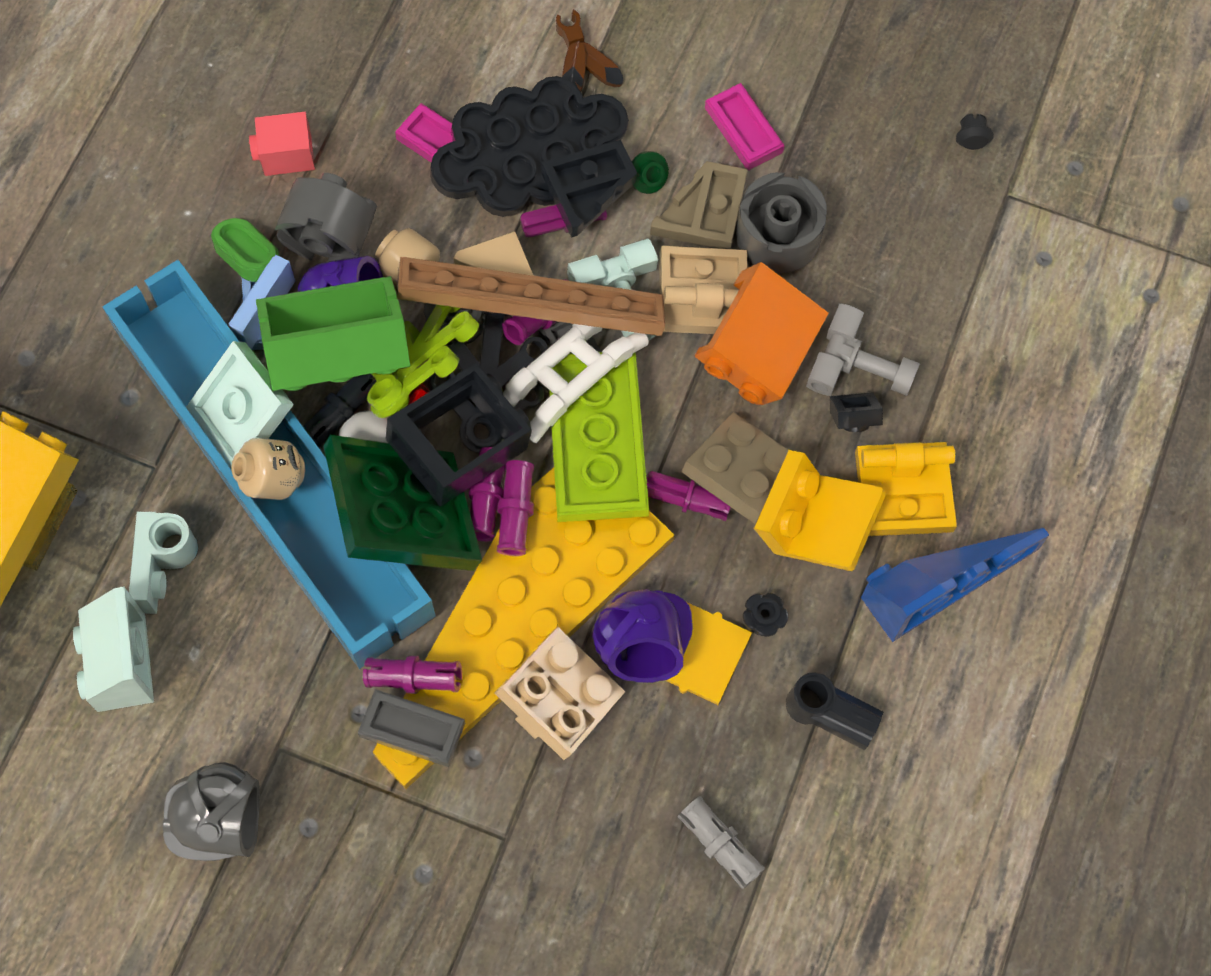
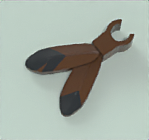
(583, 55)

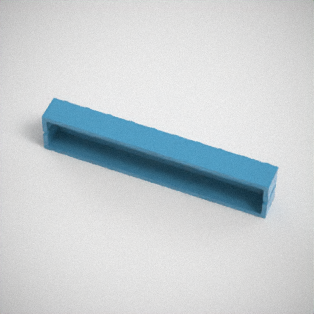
(355, 597)

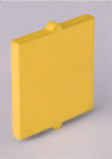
(710, 655)

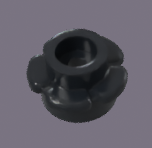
(756, 622)

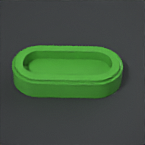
(243, 247)

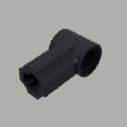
(839, 711)

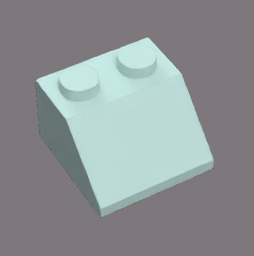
(113, 652)

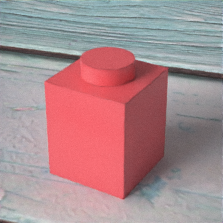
(283, 144)

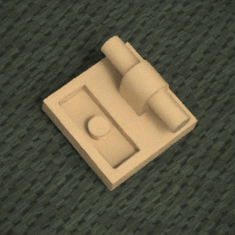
(698, 286)
(559, 693)

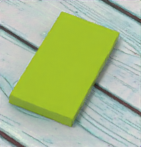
(600, 447)

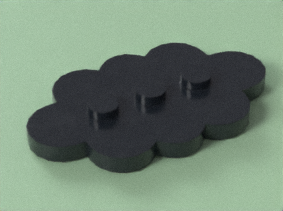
(503, 144)

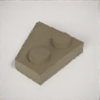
(705, 208)

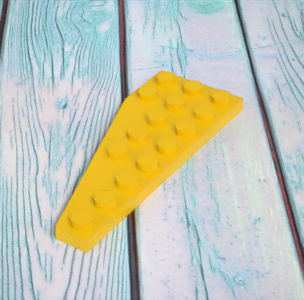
(522, 599)

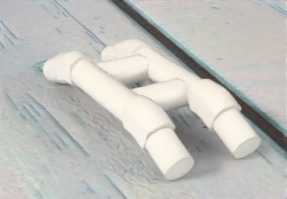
(563, 392)

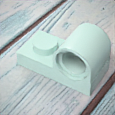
(149, 557)

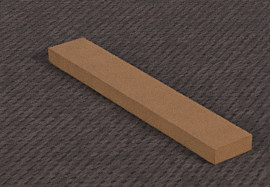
(530, 296)

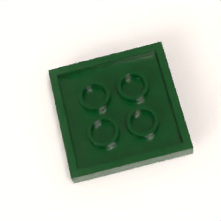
(391, 514)

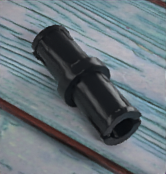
(339, 408)

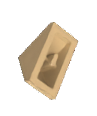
(496, 254)

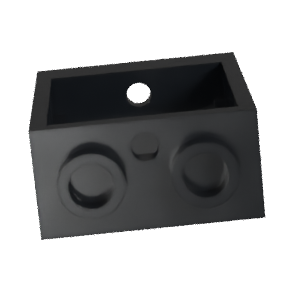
(422, 458)

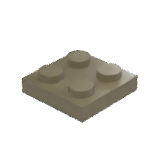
(737, 465)

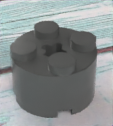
(325, 218)
(781, 222)

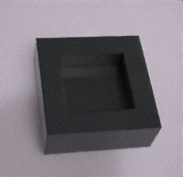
(856, 411)

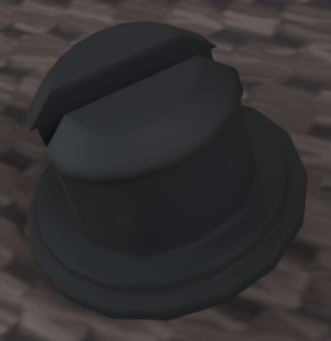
(974, 132)

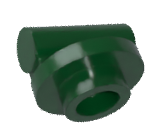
(651, 172)

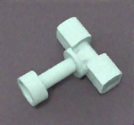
(617, 271)

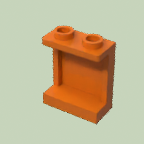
(762, 336)

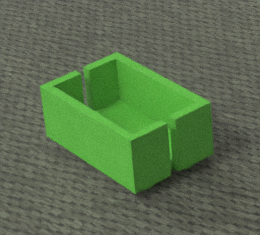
(332, 333)

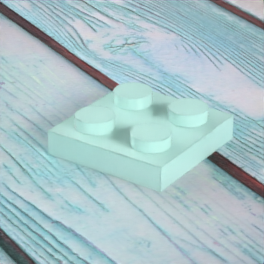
(238, 402)

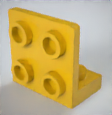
(818, 515)

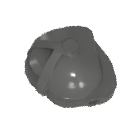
(212, 814)

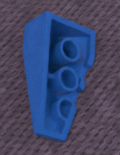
(929, 584)

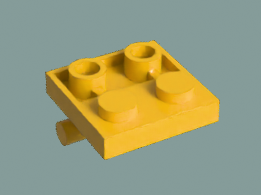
(915, 486)

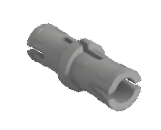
(721, 842)

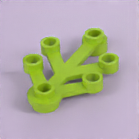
(393, 389)

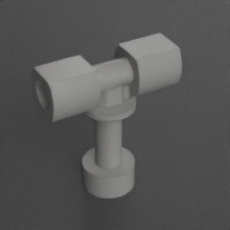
(844, 353)

